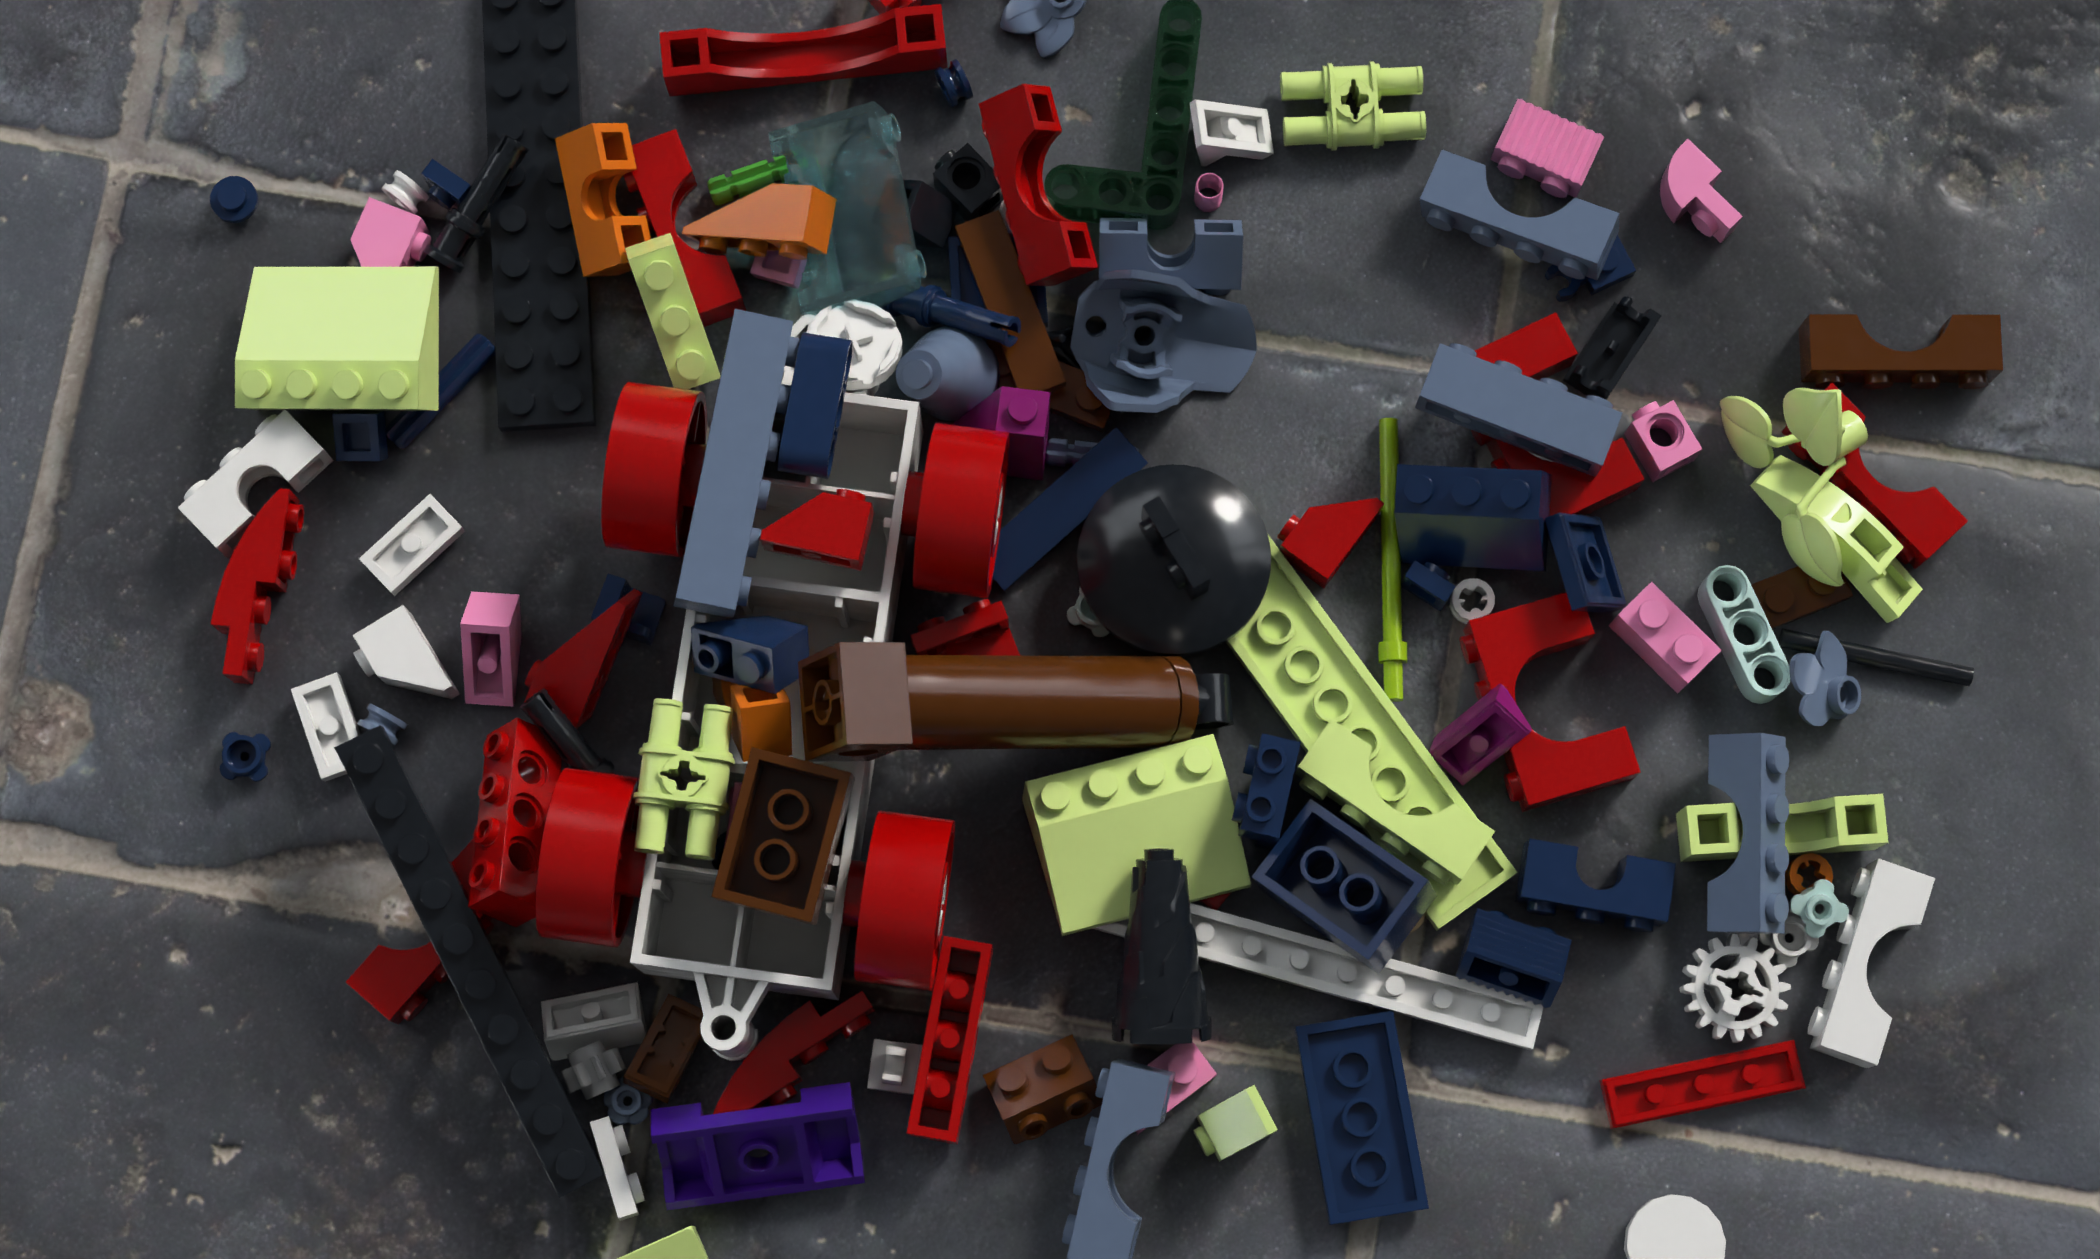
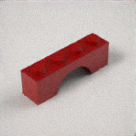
(1019, 133)
(664, 182)
(1916, 519)
(399, 979)

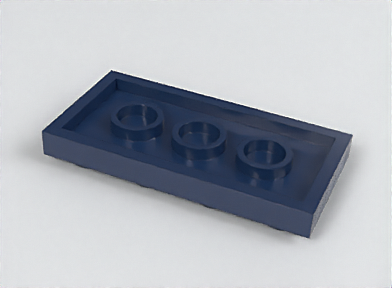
(1361, 1118)

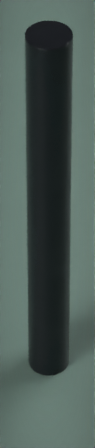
(1883, 658)

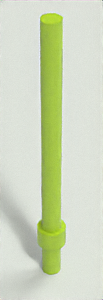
(1392, 650)

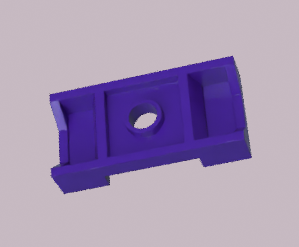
(809, 1141)

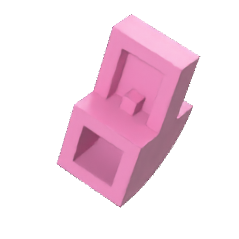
(1689, 187)

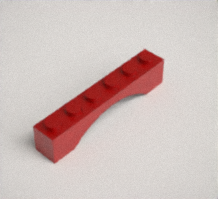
(726, 60)

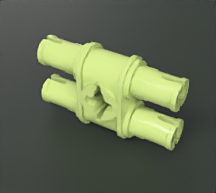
(1367, 86)
(665, 759)

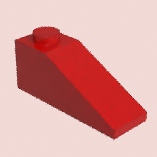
(581, 666)

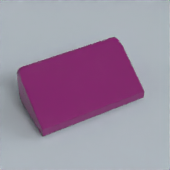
(1480, 735)

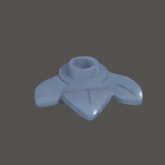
(1047, 19)
(1824, 682)

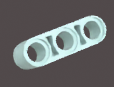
(1746, 611)

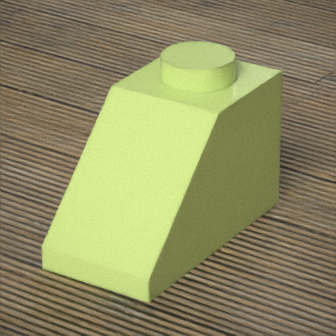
(1234, 1124)

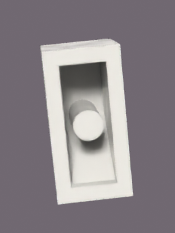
(402, 655)

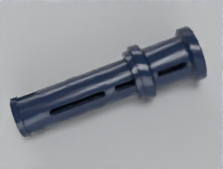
(933, 307)

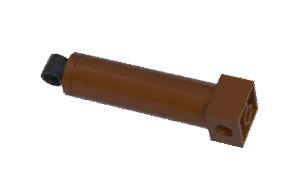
(878, 700)

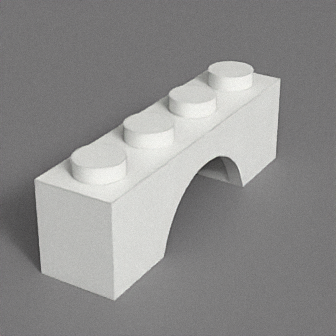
(1851, 1021)

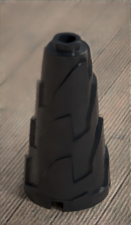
(1160, 978)

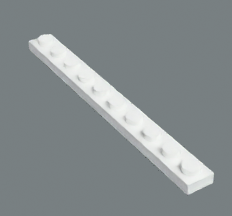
(1333, 971)

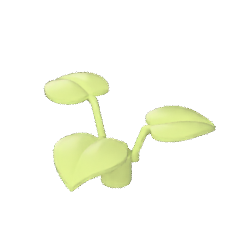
(1828, 436)

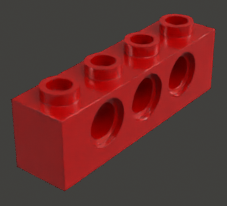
(512, 816)
(950, 1040)

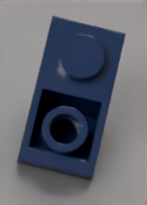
(750, 651)

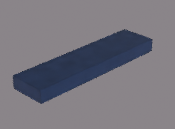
(1063, 506)

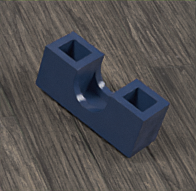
(1551, 882)

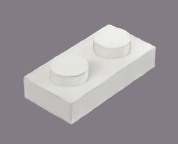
(412, 544)
(326, 721)
(624, 1188)

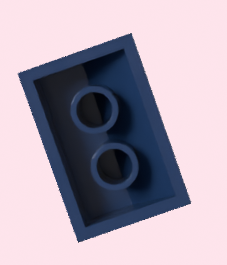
(1473, 516)

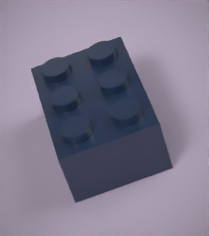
(1344, 886)

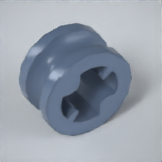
(380, 717)

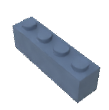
(1519, 408)

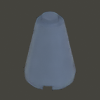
(948, 372)

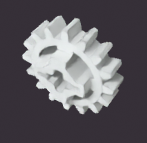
(1744, 969)

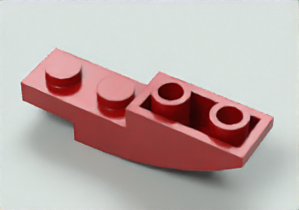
(258, 565)
(768, 1069)

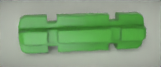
(747, 180)

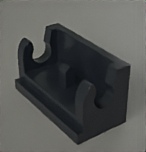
(1611, 349)

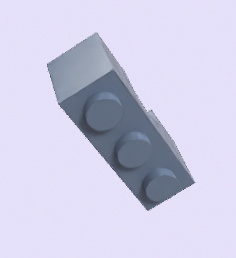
(1207, 264)

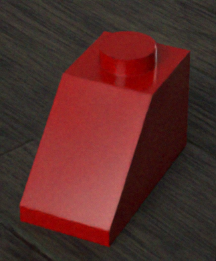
(824, 530)
(1327, 536)

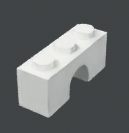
(221, 502)

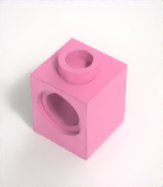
(1658, 459)

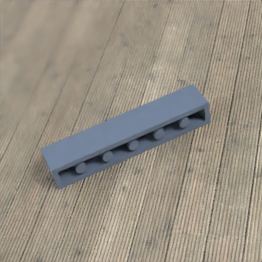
(734, 464)

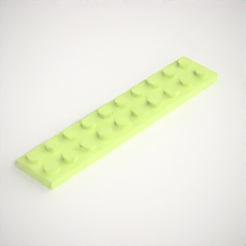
(1318, 677)

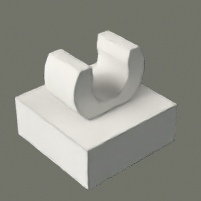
(894, 1066)

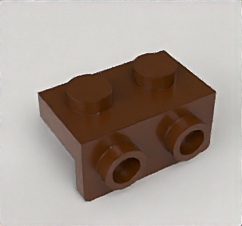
(1043, 1089)

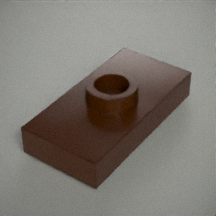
(666, 1049)

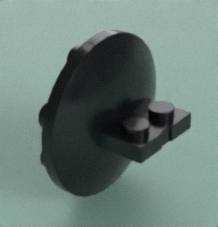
(1174, 560)

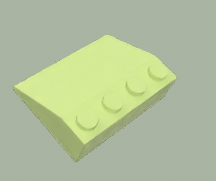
(340, 339)
(1105, 814)

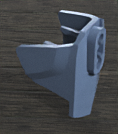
(1190, 345)

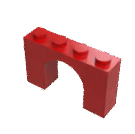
(1540, 352)
(1539, 767)

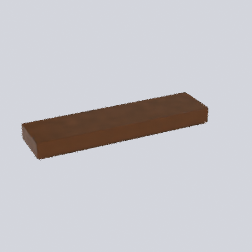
(1004, 290)

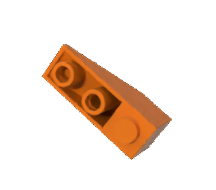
(772, 219)

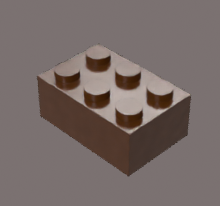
(783, 836)

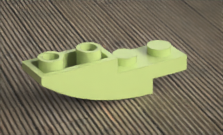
(1864, 542)

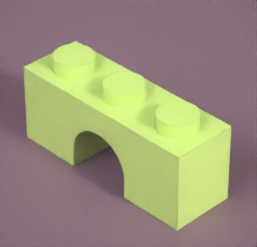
(672, 312)

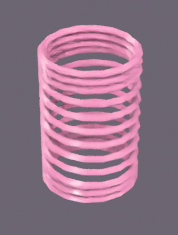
(1213, 181)

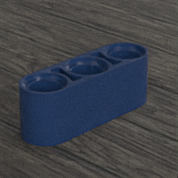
(815, 405)

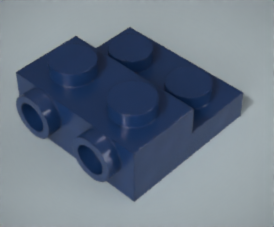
(1265, 805)

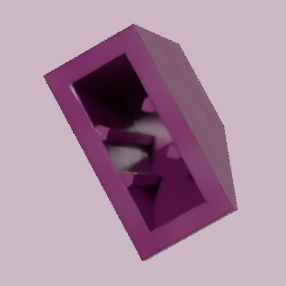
(1025, 417)

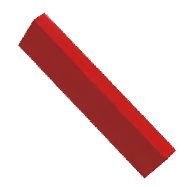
(1702, 1084)

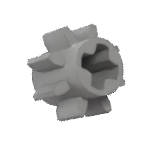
(593, 1069)

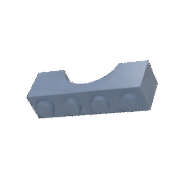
(1571, 238)
(1752, 891)
(1133, 1099)

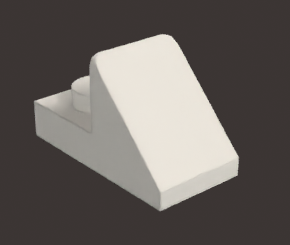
(1230, 131)

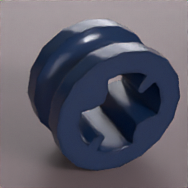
(953, 83)

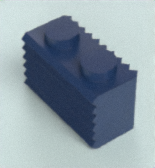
(1513, 957)

